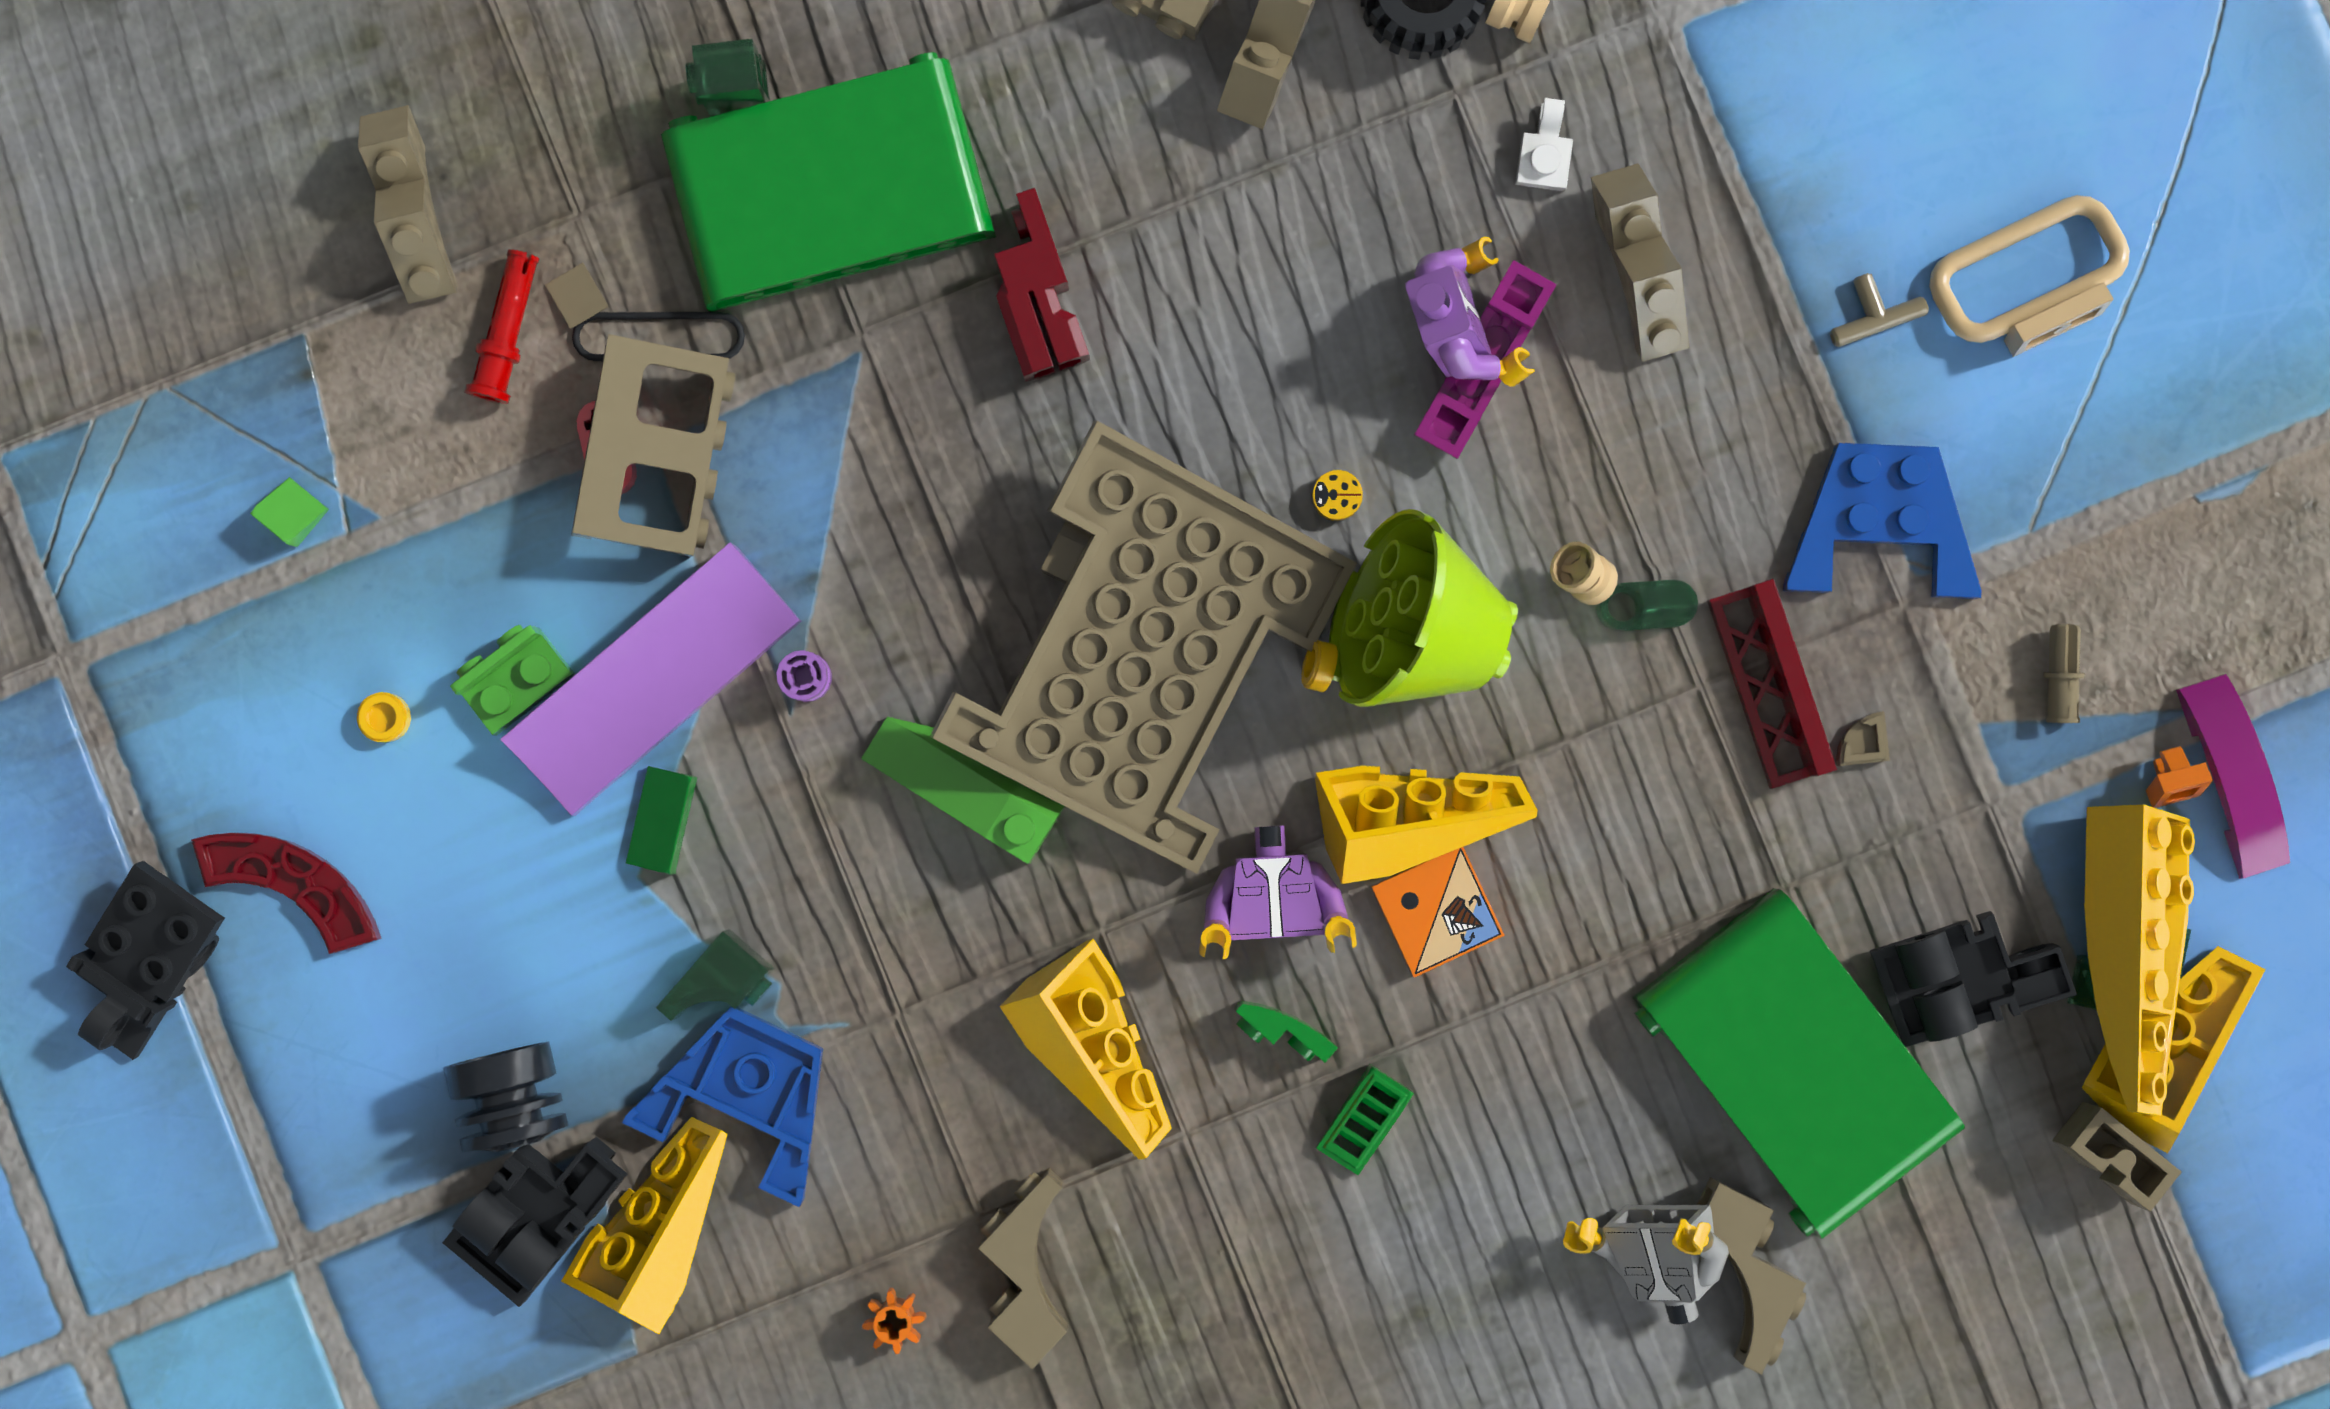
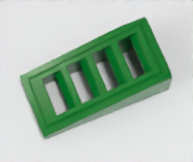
(1379, 1130)

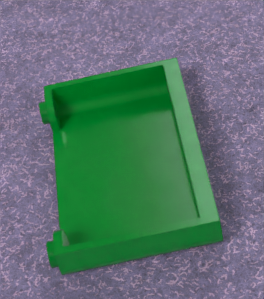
(827, 183)
(1799, 1062)

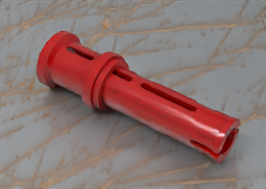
(499, 349)

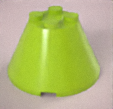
(1418, 618)

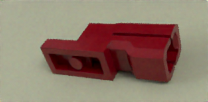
(1037, 273)

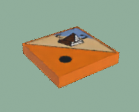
(1437, 911)

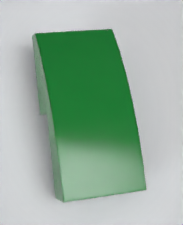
(1267, 1022)

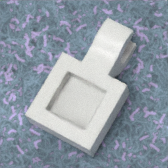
(1545, 155)

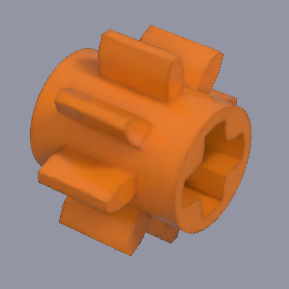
(885, 1331)

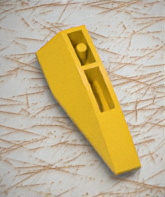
(2136, 939)

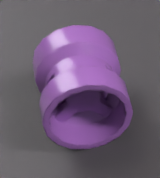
(811, 680)

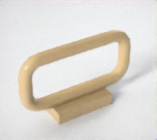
(2051, 312)

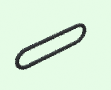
(659, 315)

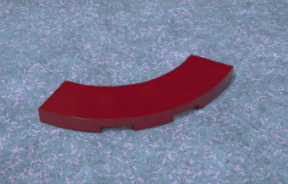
(296, 873)

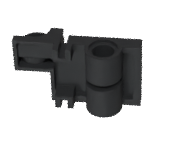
(142, 956)
(1960, 977)
(532, 1216)

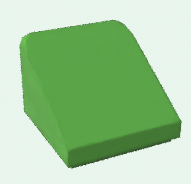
(290, 512)

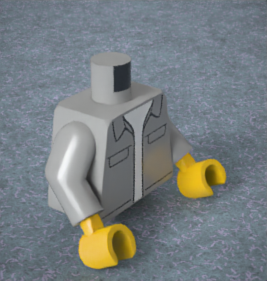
(1659, 1253)

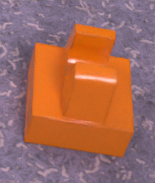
(2176, 778)

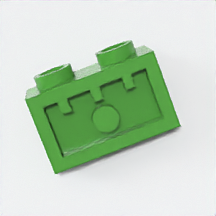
(512, 677)

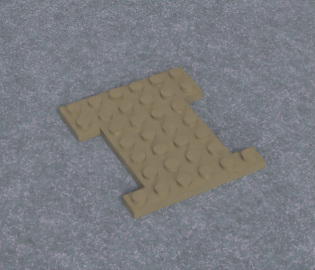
(1147, 643)

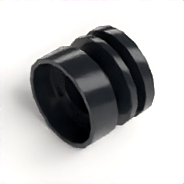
(505, 1097)

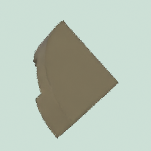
(1864, 741)

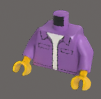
(1451, 319)
(1274, 898)

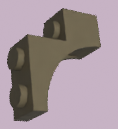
(1264, 60)
(404, 204)
(1646, 266)
(1768, 1292)
(1025, 1317)

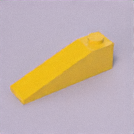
(1395, 822)
(2205, 1016)
(1079, 1032)
(648, 1247)

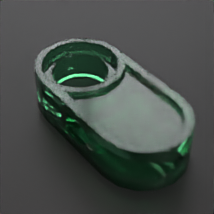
(1657, 605)

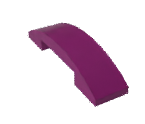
(1506, 325)
(2239, 773)

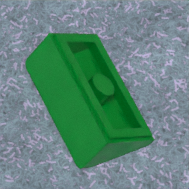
(661, 820)

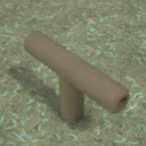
(1877, 317)

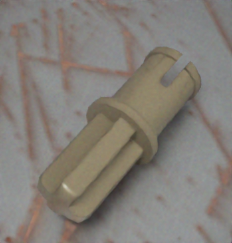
(2064, 674)

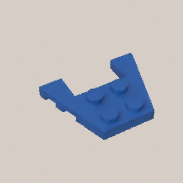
(1885, 498)
(754, 1076)

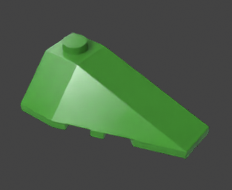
(964, 788)

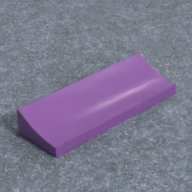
(651, 679)

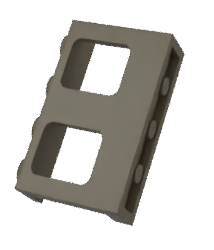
(622, 440)

